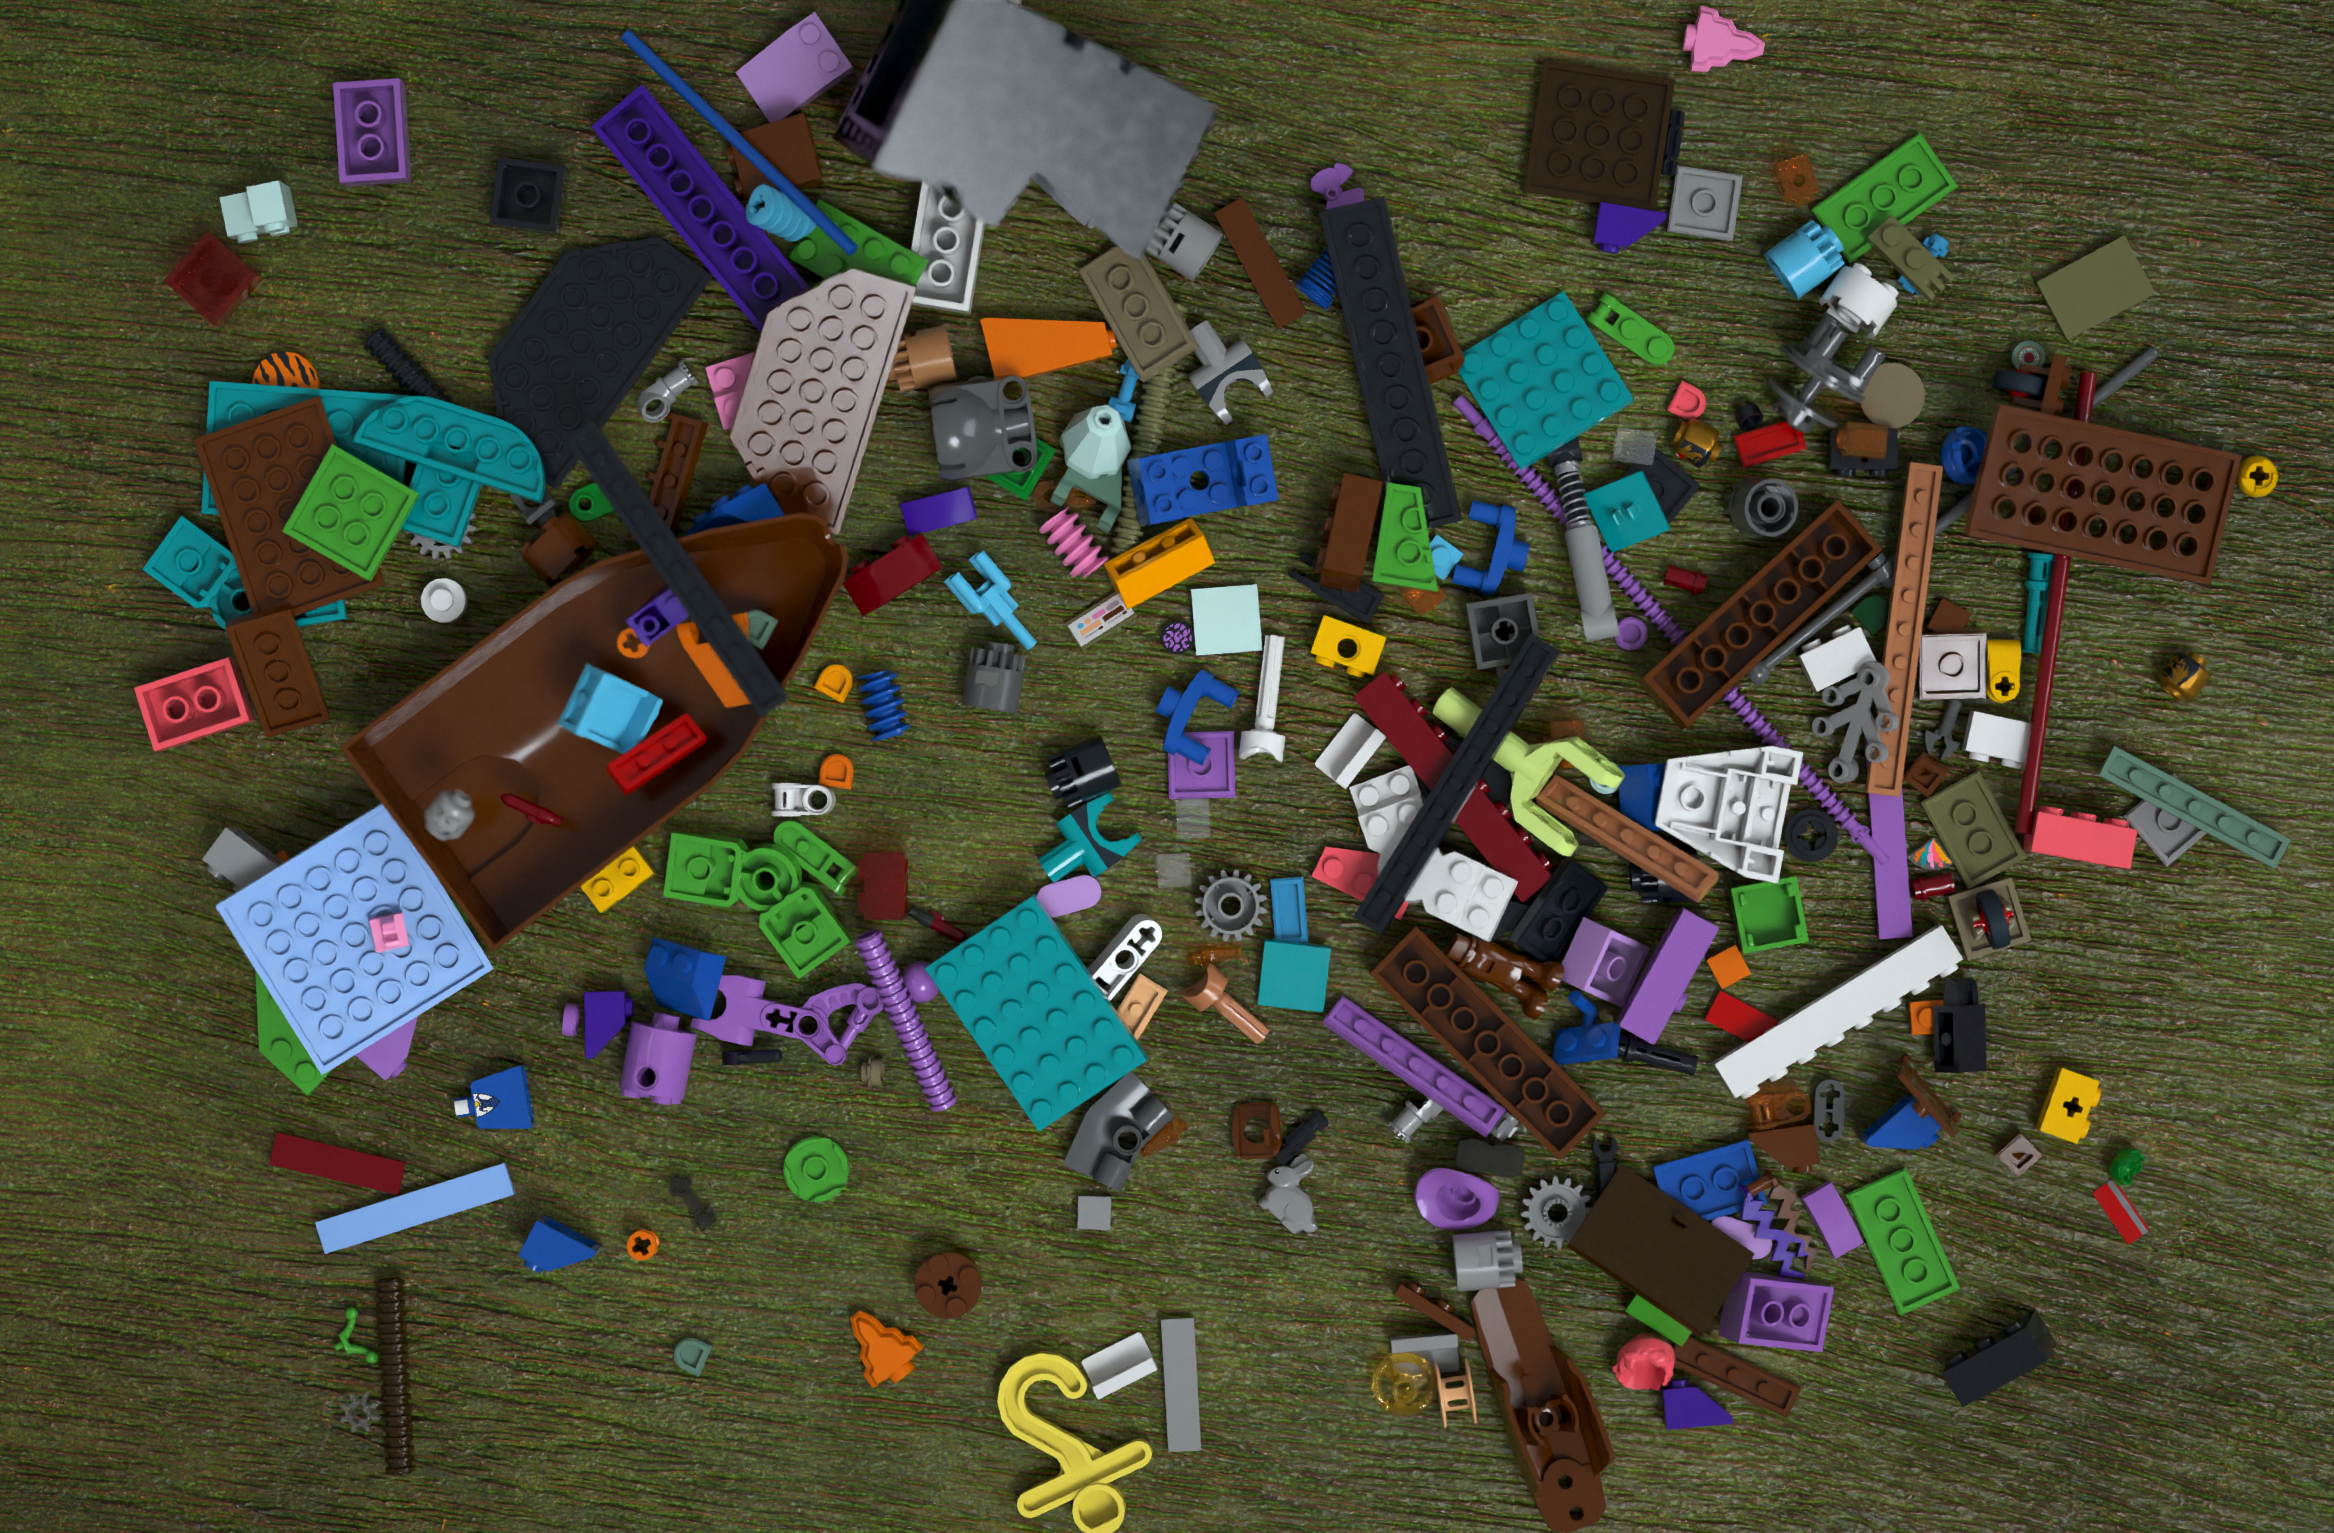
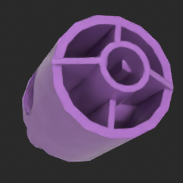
(659, 1050)

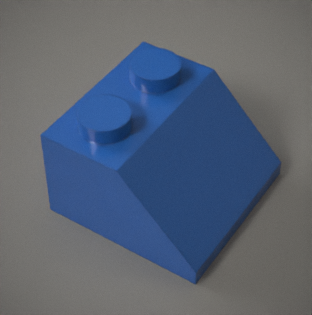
(684, 976)
(1901, 1128)
(556, 1246)

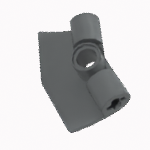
(1123, 1108)

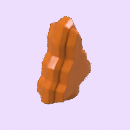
(884, 1349)

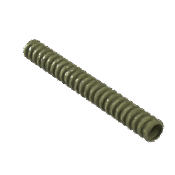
(1145, 445)

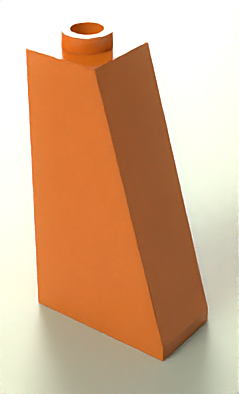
(1044, 346)

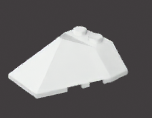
(1731, 806)

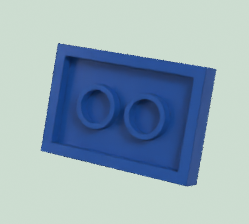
(1710, 1179)

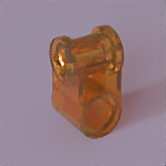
(1775, 1109)

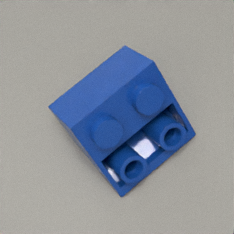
(746, 507)
(1641, 793)

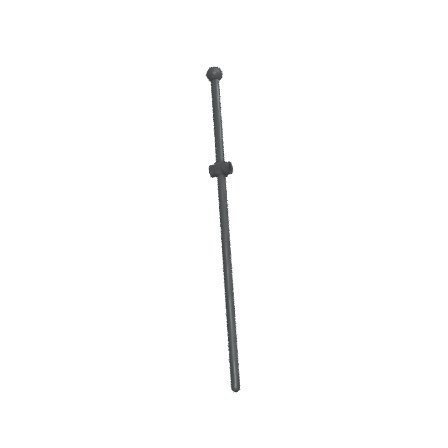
(1883, 568)

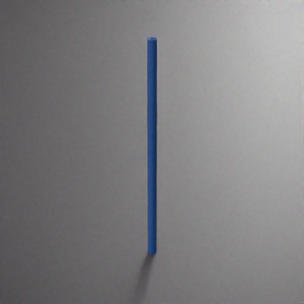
(739, 142)

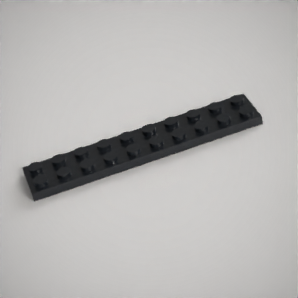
(1389, 354)

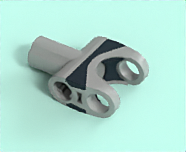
(1222, 367)

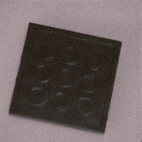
(1598, 135)

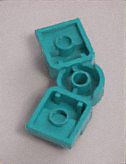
(207, 576)

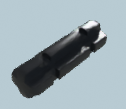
(1673, 143)
(1301, 1136)

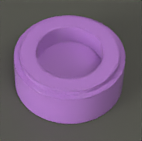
(1632, 633)
(571, 1019)

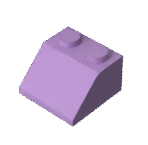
(1603, 962)

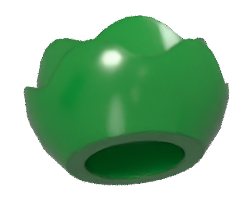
(2125, 1165)

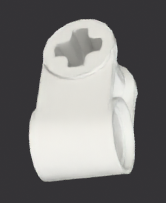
(795, 799)

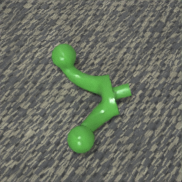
(351, 1314)

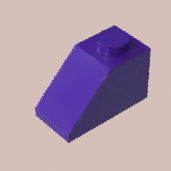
(1622, 226)
(604, 1018)
(1690, 1407)

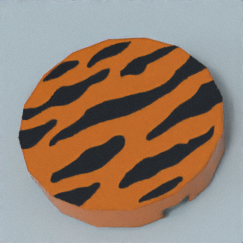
(286, 370)

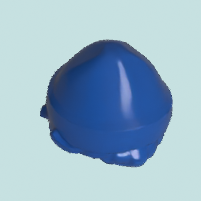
(1962, 454)

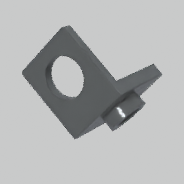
(540, 514)

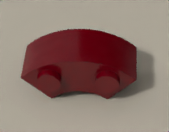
(892, 574)

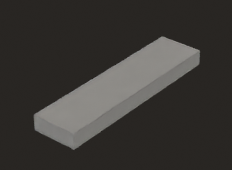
(1181, 1384)

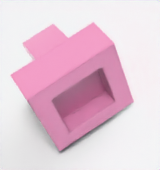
(388, 932)

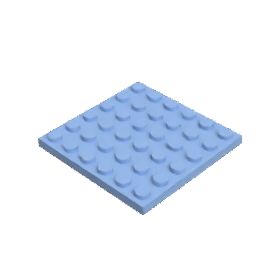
(315, 945)

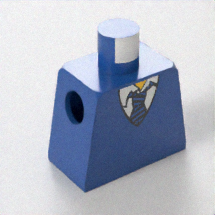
(499, 1101)

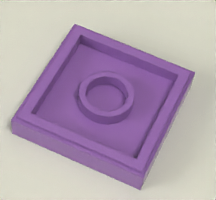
(1212, 779)

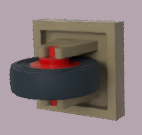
(1988, 918)

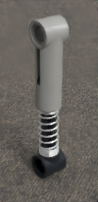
(1584, 546)

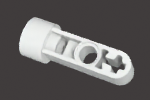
(1117, 974)

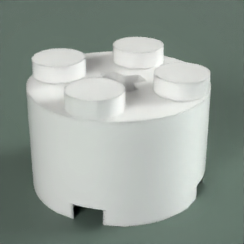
(1859, 300)

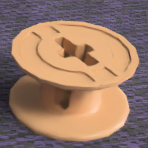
(1455, 1393)

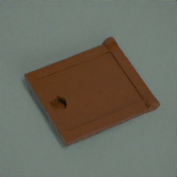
(1927, 1100)

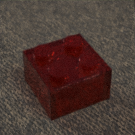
(213, 279)
(884, 885)

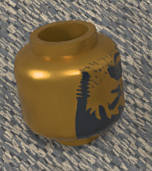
(2184, 676)

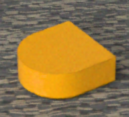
(835, 682)

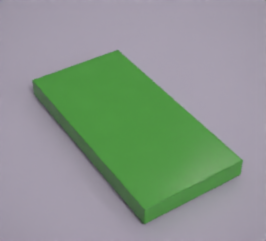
(1896, 186)
(1902, 1241)

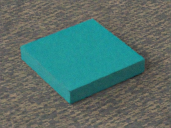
(1294, 975)

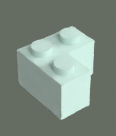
(259, 211)

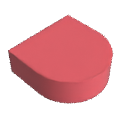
(1687, 402)

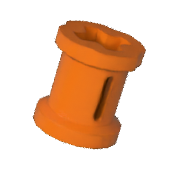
(624, 638)
(641, 1254)

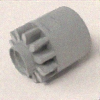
(1184, 242)
(1486, 1260)

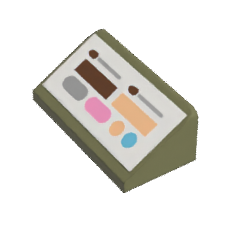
(1099, 621)

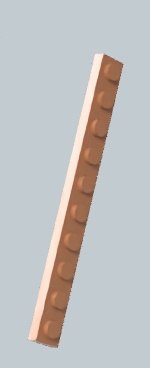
(1906, 619)

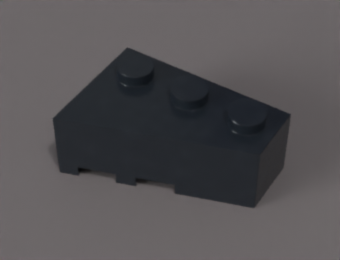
(1999, 1358)

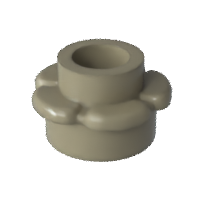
(873, 1071)

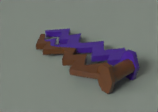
(1752, 1211)

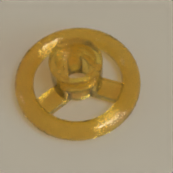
(1408, 1395)

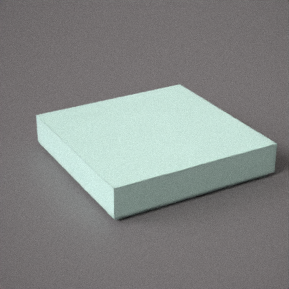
(1226, 619)

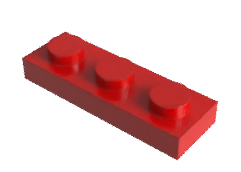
(656, 753)

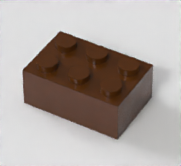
(1348, 532)

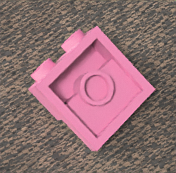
(727, 384)

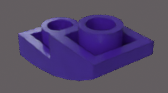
(939, 510)

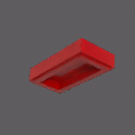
(1768, 443)
(1738, 1017)

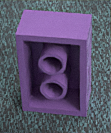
(372, 132)

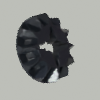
(1822, 846)

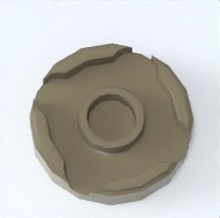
(1893, 396)

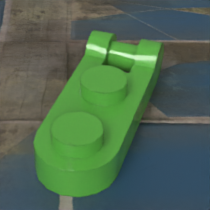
(1632, 331)
(815, 855)

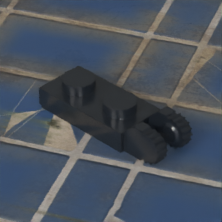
(1360, 604)

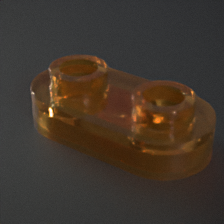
(1073, 500)

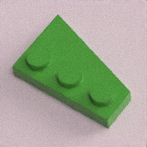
(1403, 541)

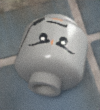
(449, 814)

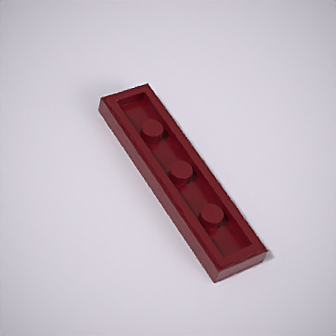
(338, 1163)

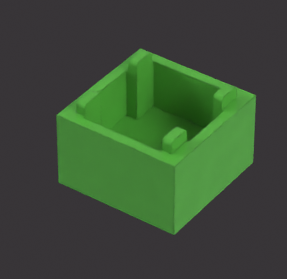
(1768, 914)

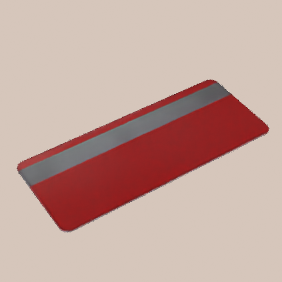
(2121, 1211)

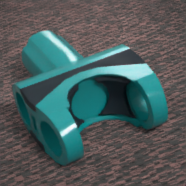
(1085, 844)

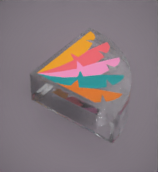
(1930, 856)

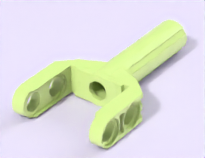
(1531, 769)

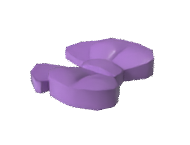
(1328, 184)

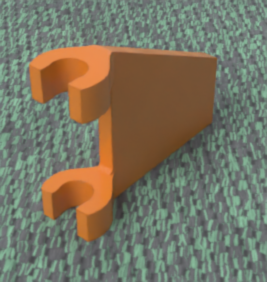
(710, 663)

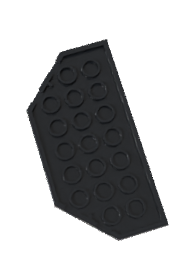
(589, 341)

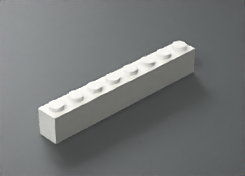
(1837, 1011)

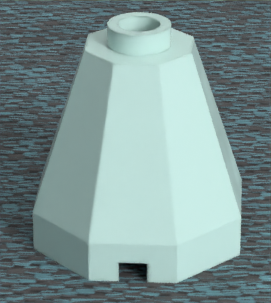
(1096, 442)

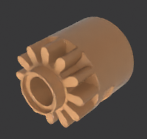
(923, 359)

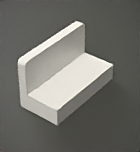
(1349, 750)
(1119, 1365)

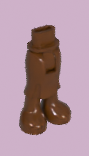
(1503, 969)

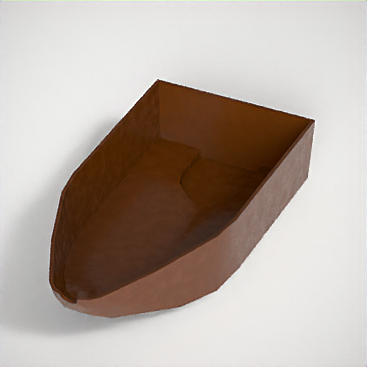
(496, 711)

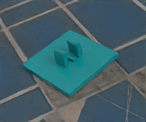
(1626, 511)

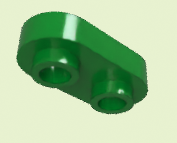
(599, 507)

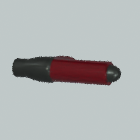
(936, 922)

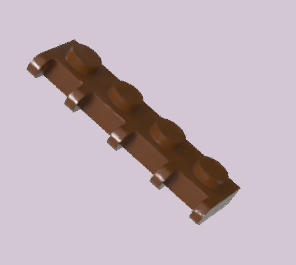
(676, 467)

